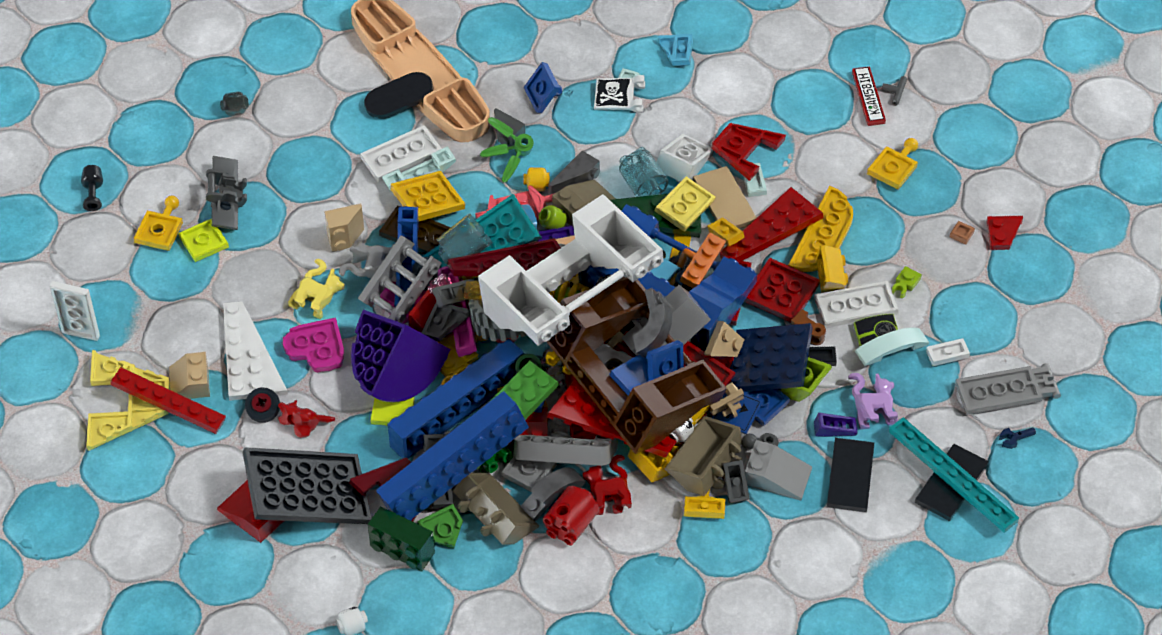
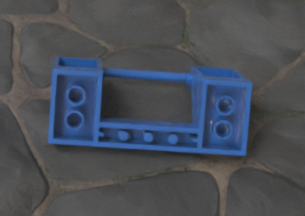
(717, 294)

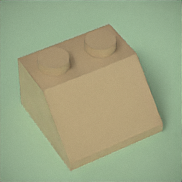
(344, 226)
(190, 376)

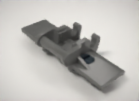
(230, 195)

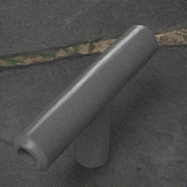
(898, 90)

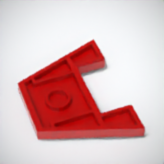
(739, 141)

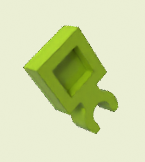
(906, 280)

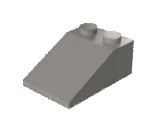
(777, 471)

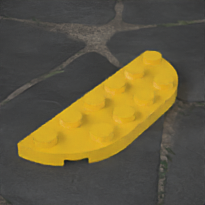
(827, 231)

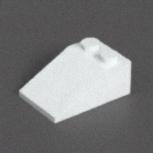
(683, 157)

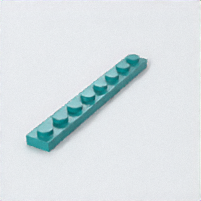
(954, 475)

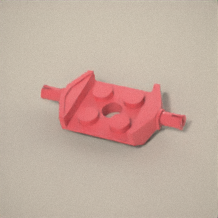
(530, 197)

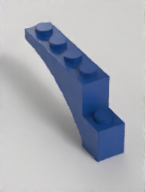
(408, 228)

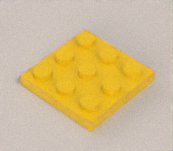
(429, 193)

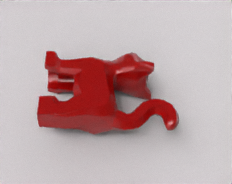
(609, 489)

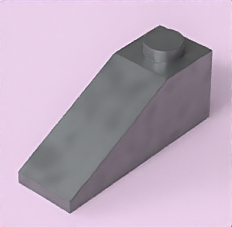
(580, 169)

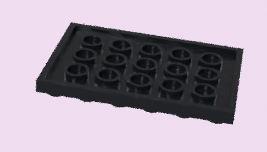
(305, 486)

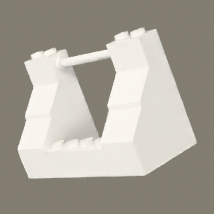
(602, 239)

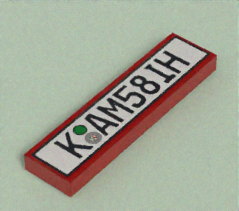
(868, 96)

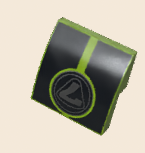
(873, 327)

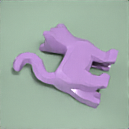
(870, 404)

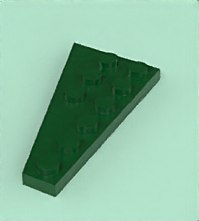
(647, 206)

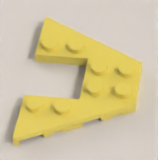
(111, 425)

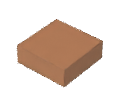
(962, 232)

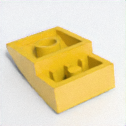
(651, 464)

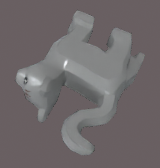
(373, 254)

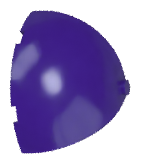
(394, 358)

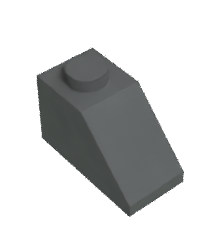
(517, 126)

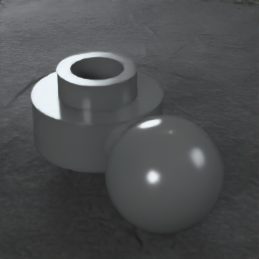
(749, 440)

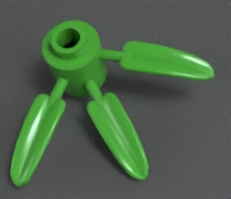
(520, 149)

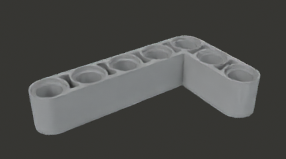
(565, 450)

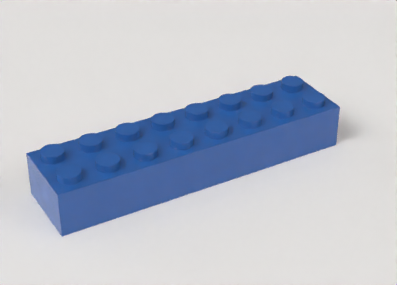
(454, 399)
(453, 457)

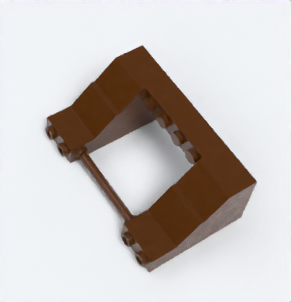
(651, 408)

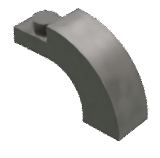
(657, 327)
(549, 490)

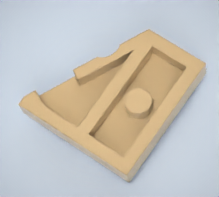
(724, 341)

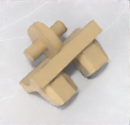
(733, 396)

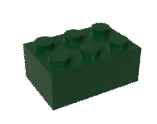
(401, 539)

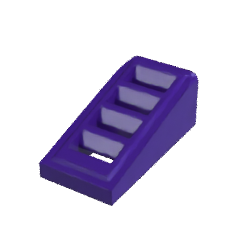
(823, 428)

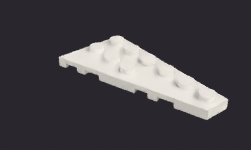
(246, 355)

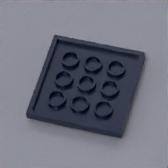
(772, 357)

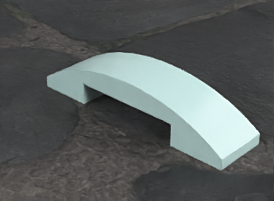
(440, 161)
(889, 343)

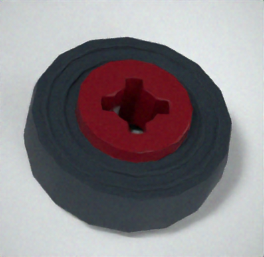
(266, 411)

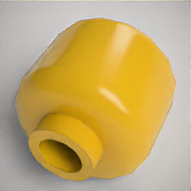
(537, 178)

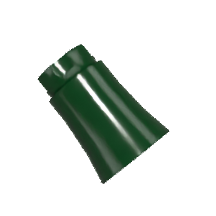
(524, 359)

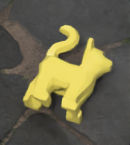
(317, 293)

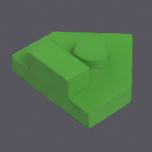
(444, 524)

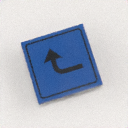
(746, 414)

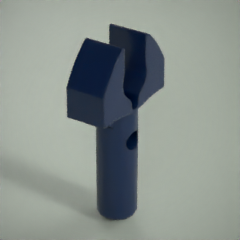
(1014, 436)

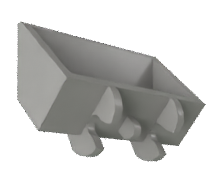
(686, 318)

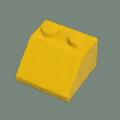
(831, 269)

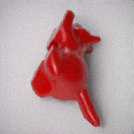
(302, 418)

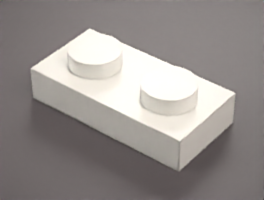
(947, 352)

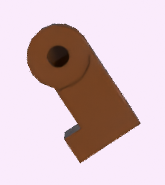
(818, 330)

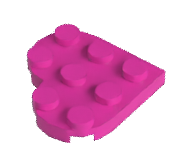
(317, 343)

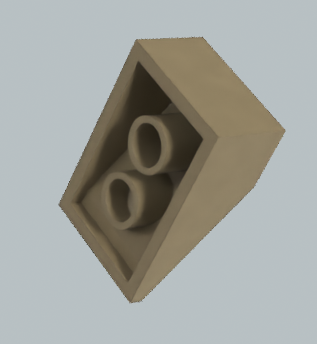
(577, 196)

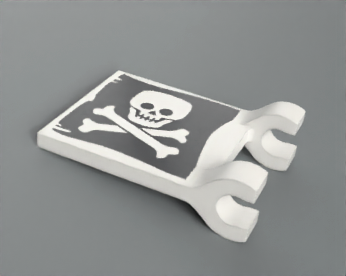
(618, 94)

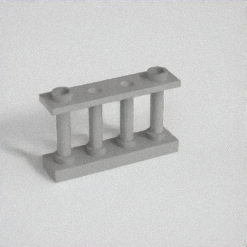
(386, 271)

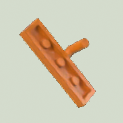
(701, 260)

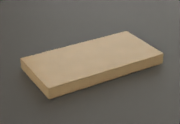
(729, 199)

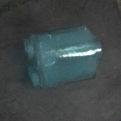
(643, 173)
(463, 239)

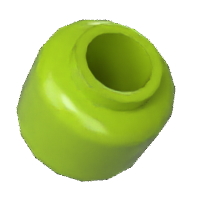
(552, 217)

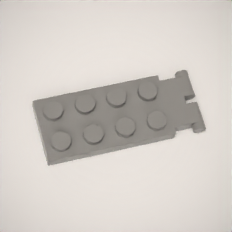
(1006, 388)

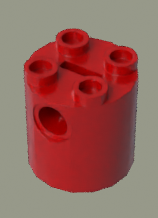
(570, 514)

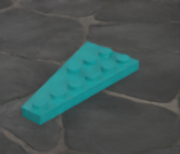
(505, 225)

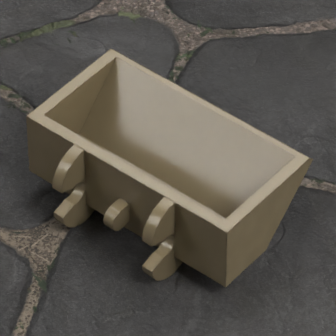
(702, 454)
(494, 508)

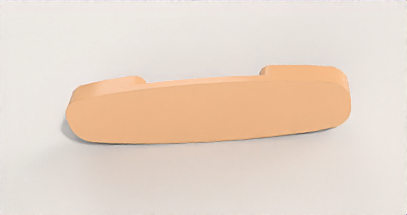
(403, 49)

